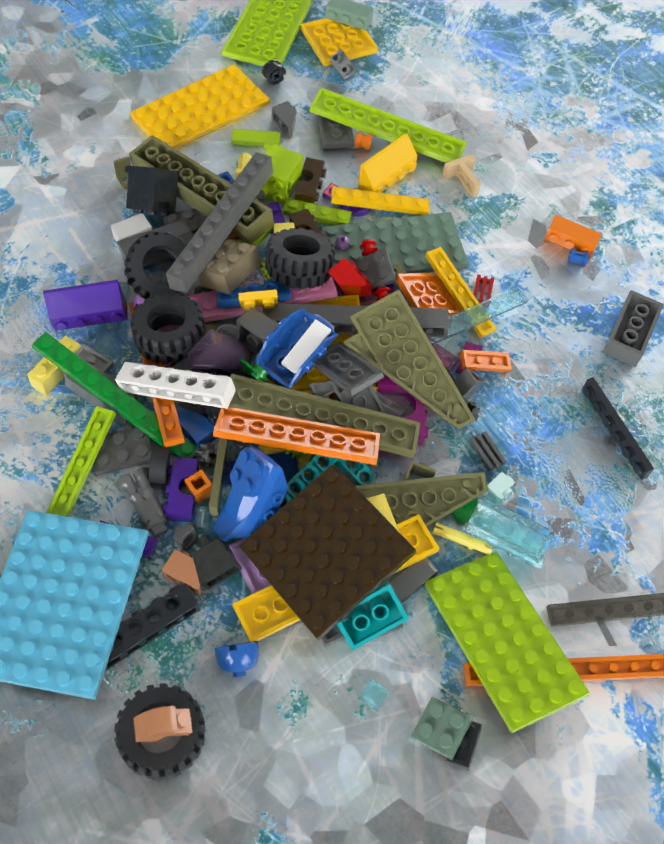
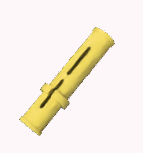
(462, 538)

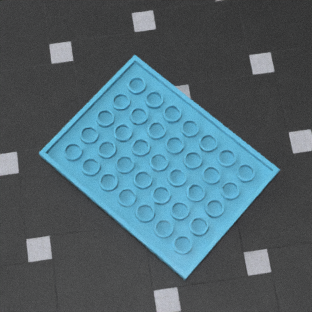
(65, 601)

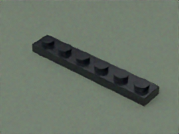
(617, 428)

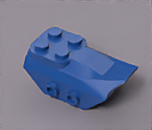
(281, 342)
(254, 494)

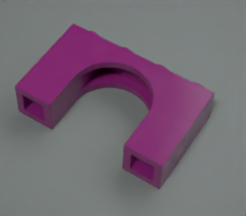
(388, 387)

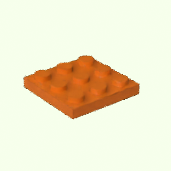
(426, 291)

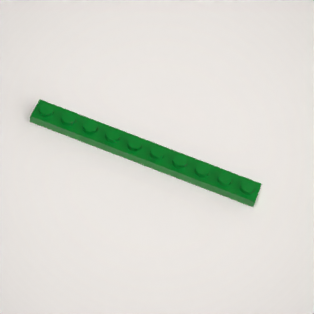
(108, 392)

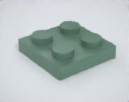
(442, 728)

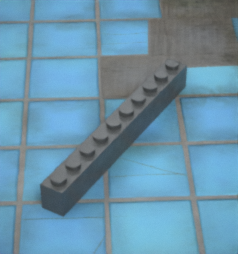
(219, 223)
(432, 320)

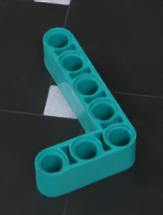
(316, 469)

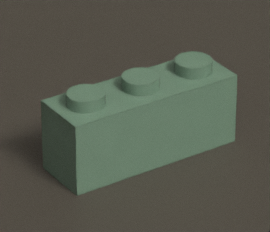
(349, 13)

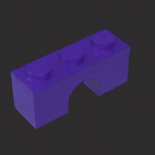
(180, 506)

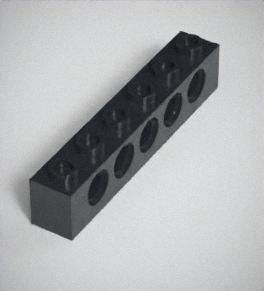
(151, 630)

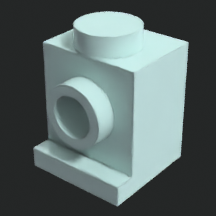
(499, 488)

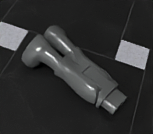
(145, 501)

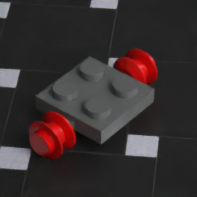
(376, 268)

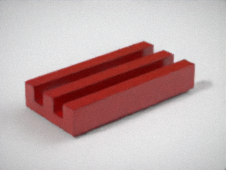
(485, 281)

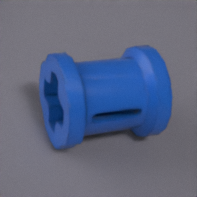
(578, 257)

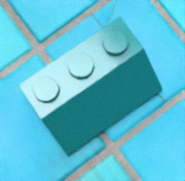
(373, 616)

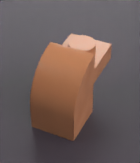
(162, 722)

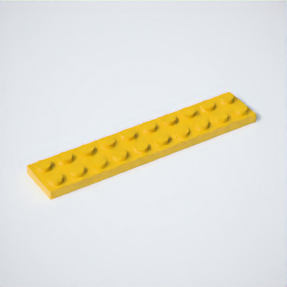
(268, 612)

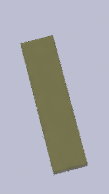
(218, 478)

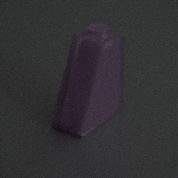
(217, 352)

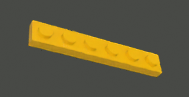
(380, 201)
(456, 287)

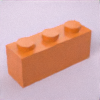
(573, 235)

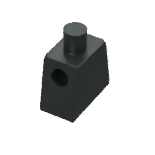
(214, 562)

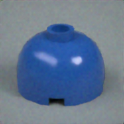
(237, 658)

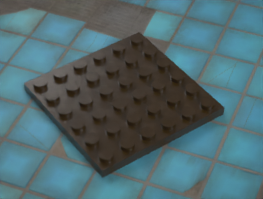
(327, 551)

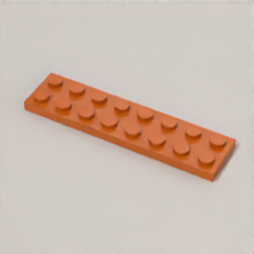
(297, 435)

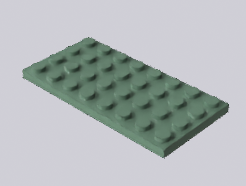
(405, 240)

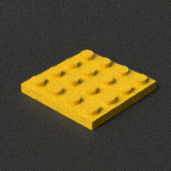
(329, 36)

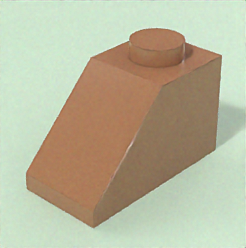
(181, 570)

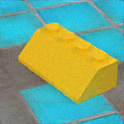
(388, 166)

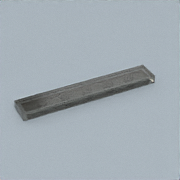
(606, 609)

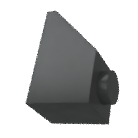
(285, 117)

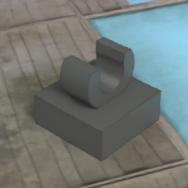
(185, 536)

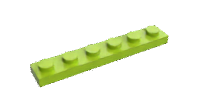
(81, 462)

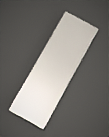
(306, 346)

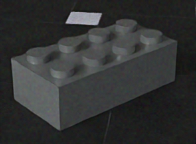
(633, 328)

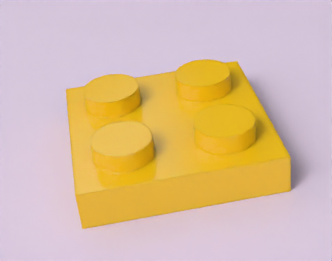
(265, 299)

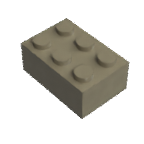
(230, 266)

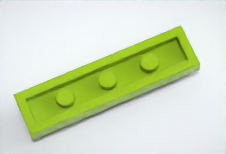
(322, 213)

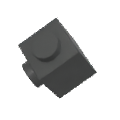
(468, 383)

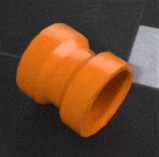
(363, 140)

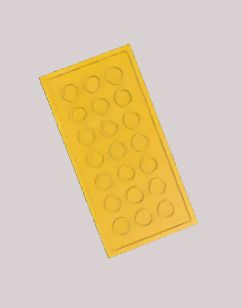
(200, 107)

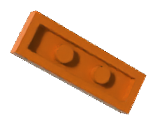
(485, 361)

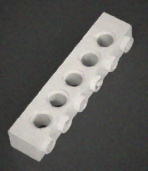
(176, 384)

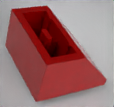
(350, 279)

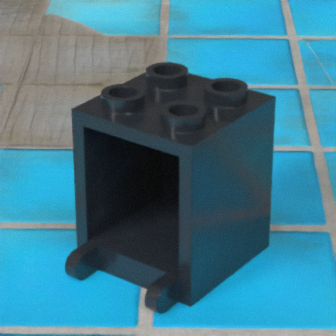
(151, 190)

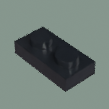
(466, 750)

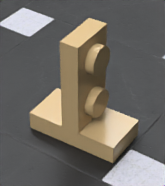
(463, 170)

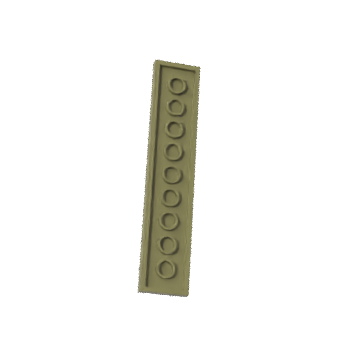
(396, 433)

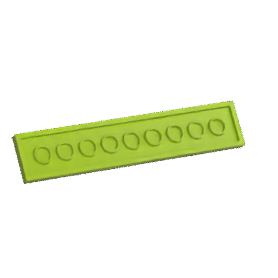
(386, 125)

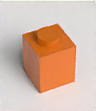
(199, 486)

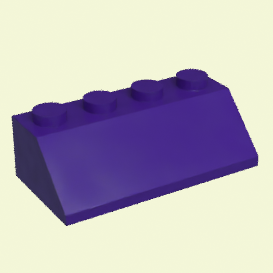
(86, 305)

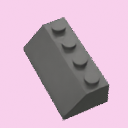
(157, 257)

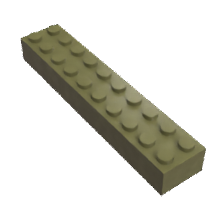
(201, 186)

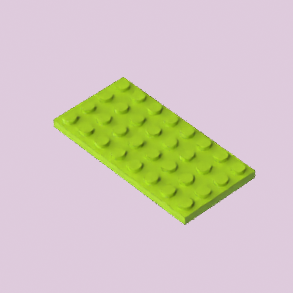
(266, 30)
(506, 641)

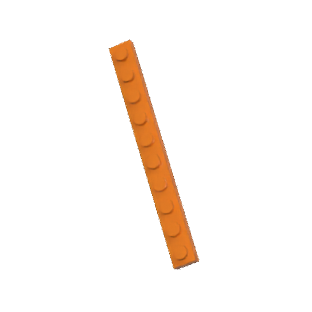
(165, 410)
(600, 668)

